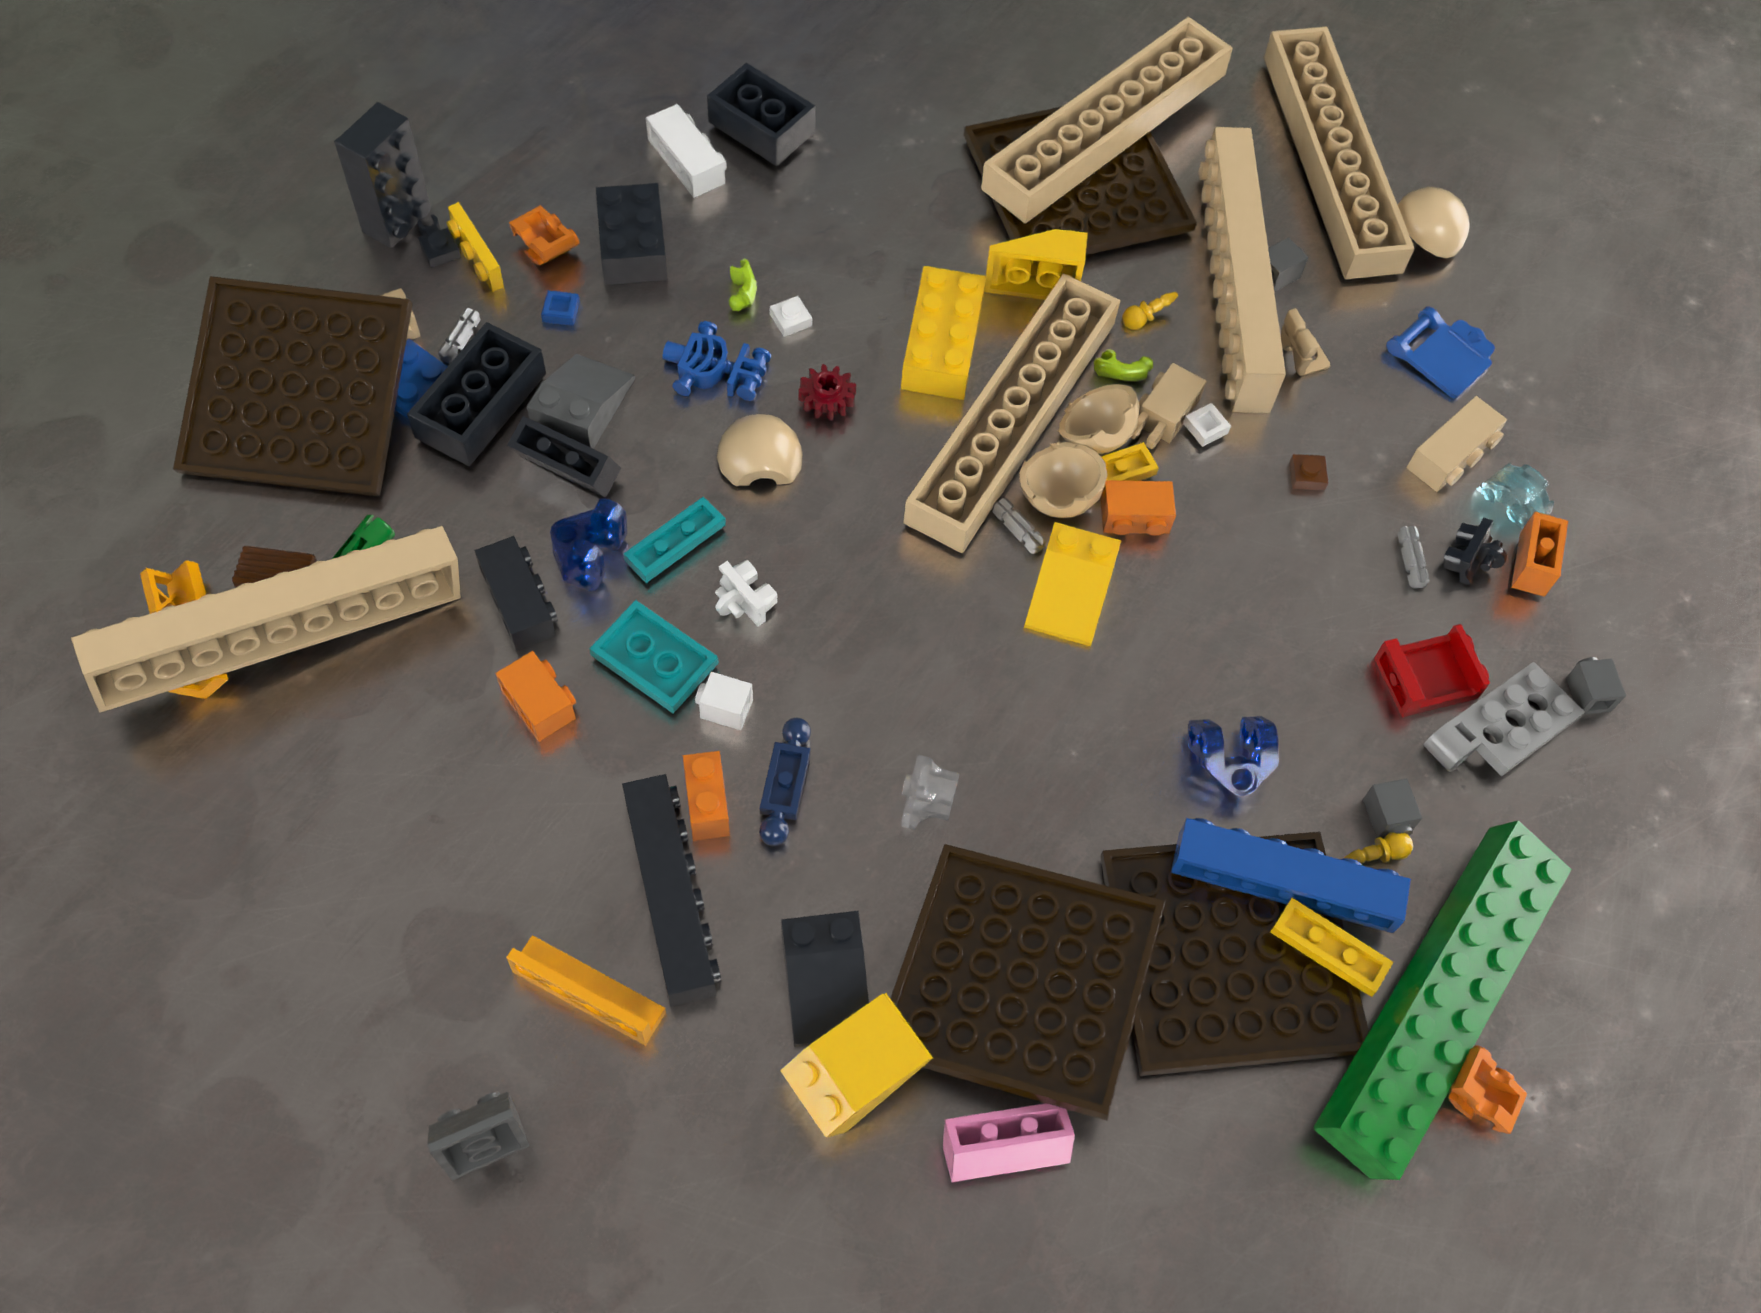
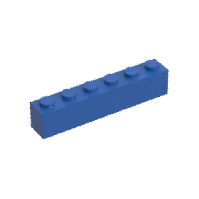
(1285, 872)

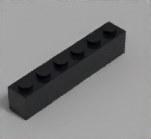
(669, 890)

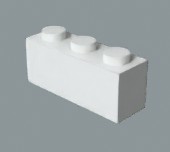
(686, 150)

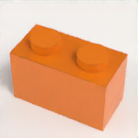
(1138, 507)
(1540, 554)
(536, 695)
(706, 795)

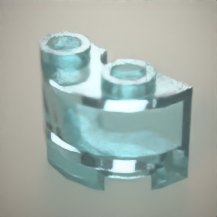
(1520, 491)

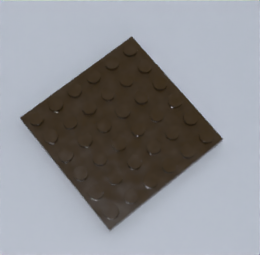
(1116, 206)
(293, 386)
(1027, 978)
(1222, 982)

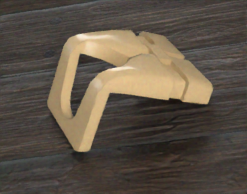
(1302, 344)

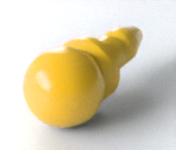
(1136, 316)
(1392, 846)

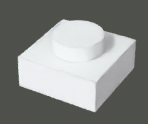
(790, 316)
(1206, 424)

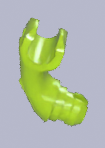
(746, 294)
(1114, 369)

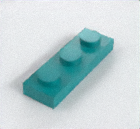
(674, 539)

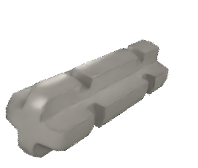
(459, 335)
(1019, 525)
(1413, 557)

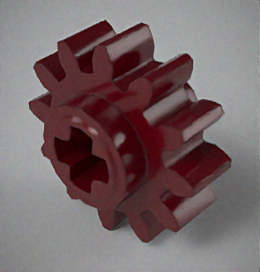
(827, 392)

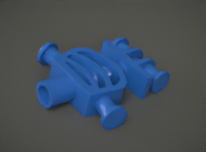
(707, 370)

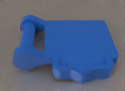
(1450, 356)

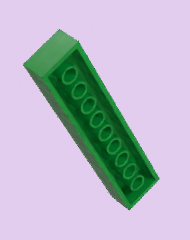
(1442, 1002)

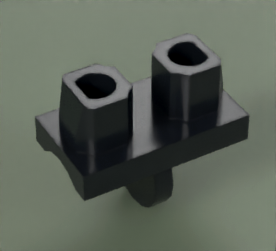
(1480, 551)

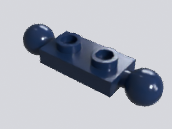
(785, 781)

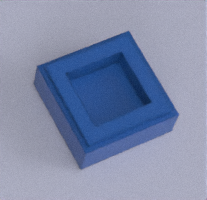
(560, 307)

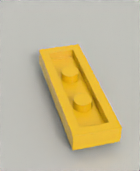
(474, 247)
(1332, 947)

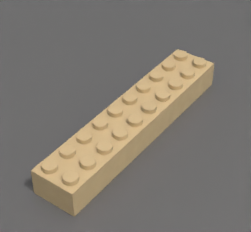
(1105, 119)
(1337, 154)
(1241, 272)
(1010, 414)
(267, 618)

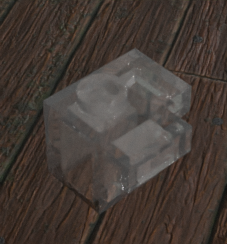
(928, 793)

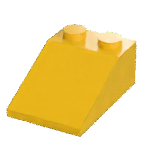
(1035, 263)
(1072, 584)
(856, 1066)

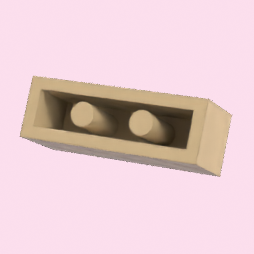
(1457, 444)

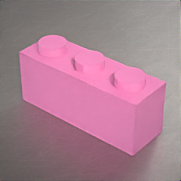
(1007, 1141)

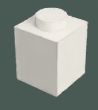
(724, 700)

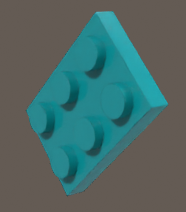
(654, 656)

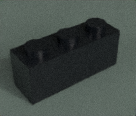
(564, 456)
(517, 592)

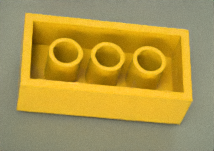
(943, 333)

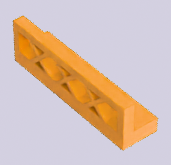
(183, 587)
(587, 989)

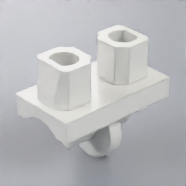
(739, 597)

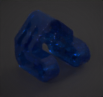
(580, 560)
(1257, 736)

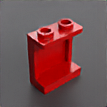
(1432, 672)

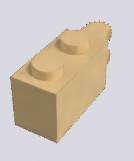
(1165, 408)

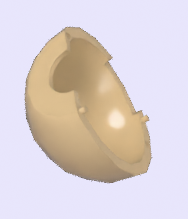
(1435, 220)
(1101, 418)
(759, 449)
(1063, 479)

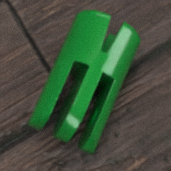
(367, 535)

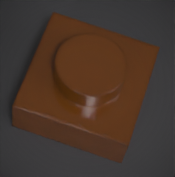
(1308, 472)

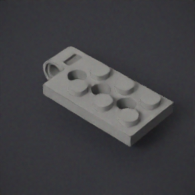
(1464, 733)

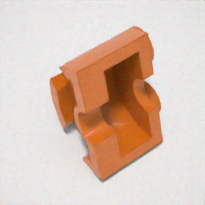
(543, 235)
(1487, 1091)

